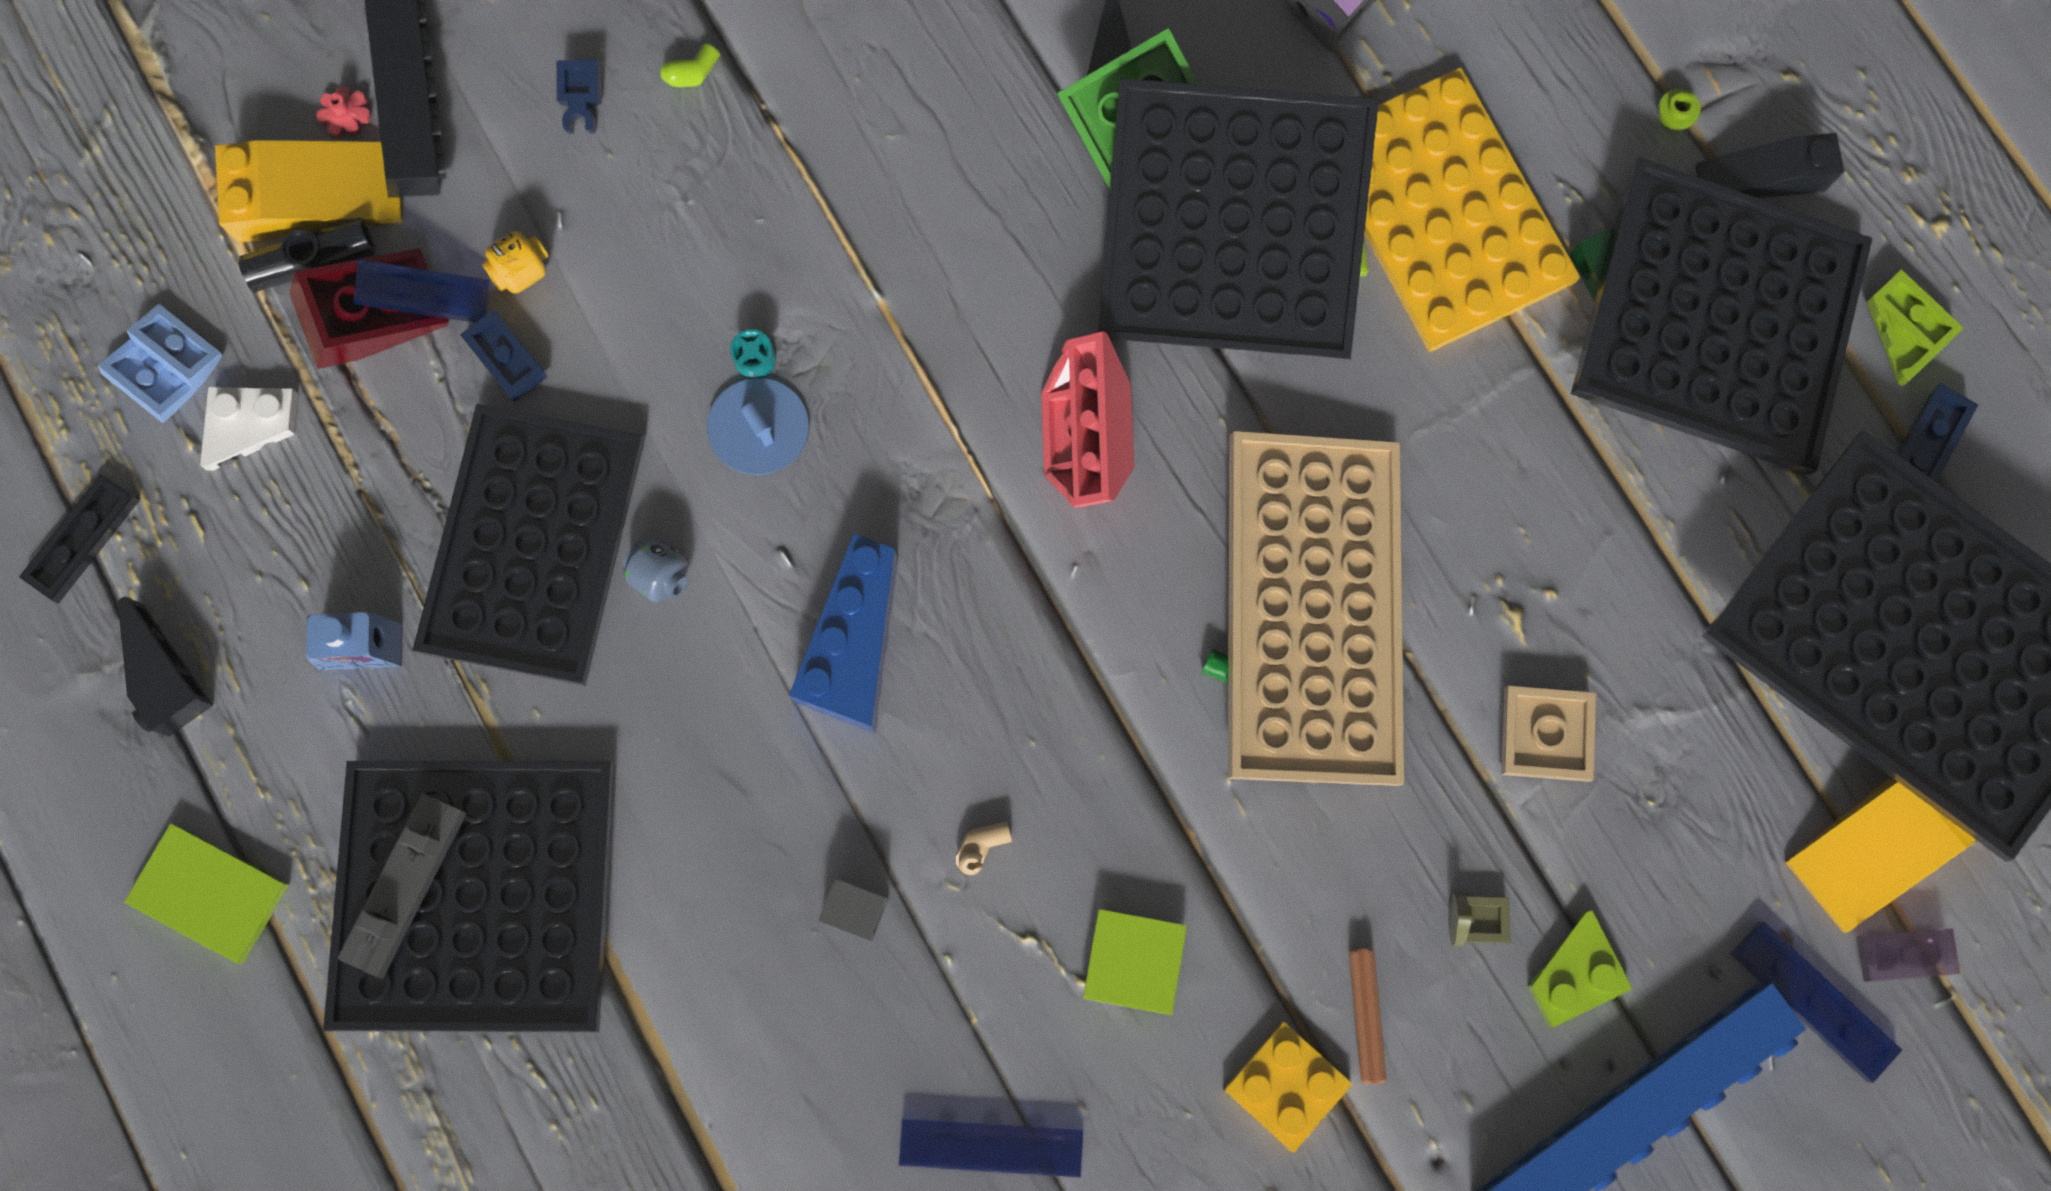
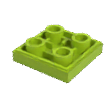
(1135, 962)

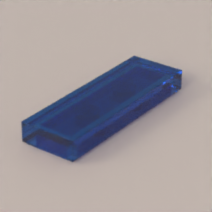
(420, 291)

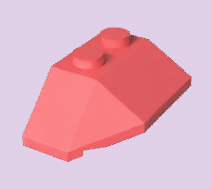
(1088, 422)

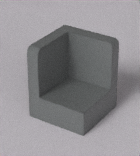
(853, 909)

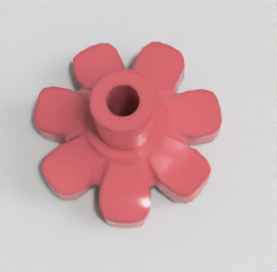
(343, 112)

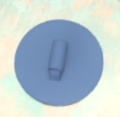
(757, 426)

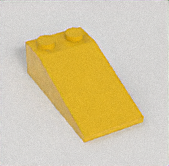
(300, 185)
(1876, 853)

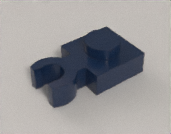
(579, 87)

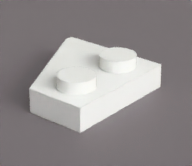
(245, 421)

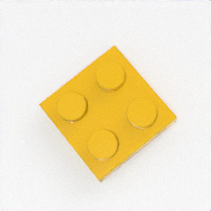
(1287, 1087)

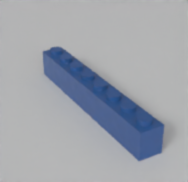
(1658, 1097)

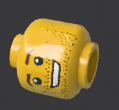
(515, 262)

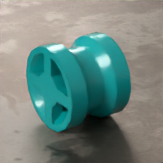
(747, 346)

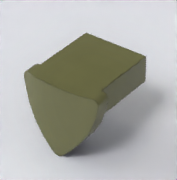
(1478, 919)

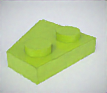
(1910, 325)
(1579, 974)

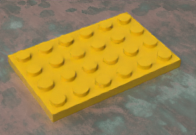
(1456, 215)

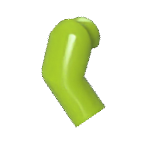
(692, 71)

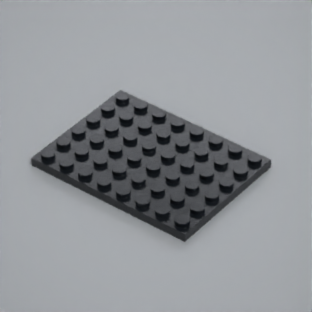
(1910, 640)

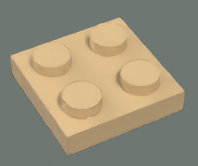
(1548, 733)

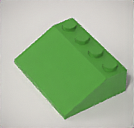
(1094, 99)

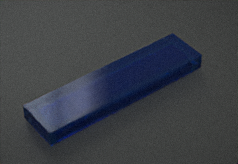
(1817, 1002)
(991, 1147)

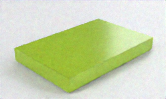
(206, 893)

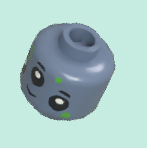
(655, 570)

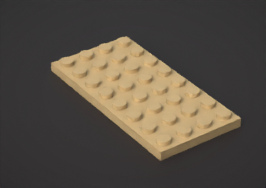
(1315, 610)

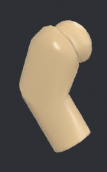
(977, 844)

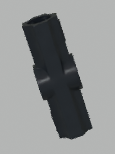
(280, 261)

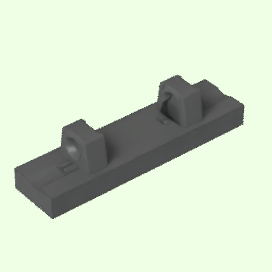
(402, 886)

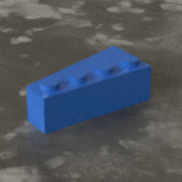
(850, 641)

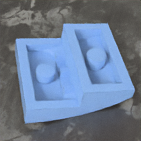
(161, 363)

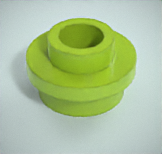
(1674, 118)

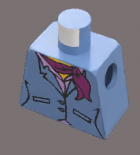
(348, 642)

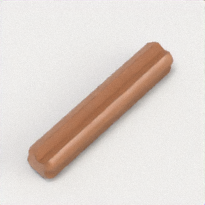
(1367, 1016)

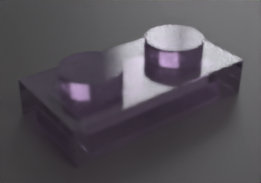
(1908, 955)

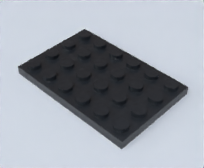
(529, 544)

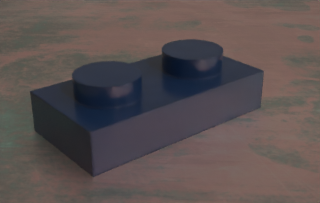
(503, 355)

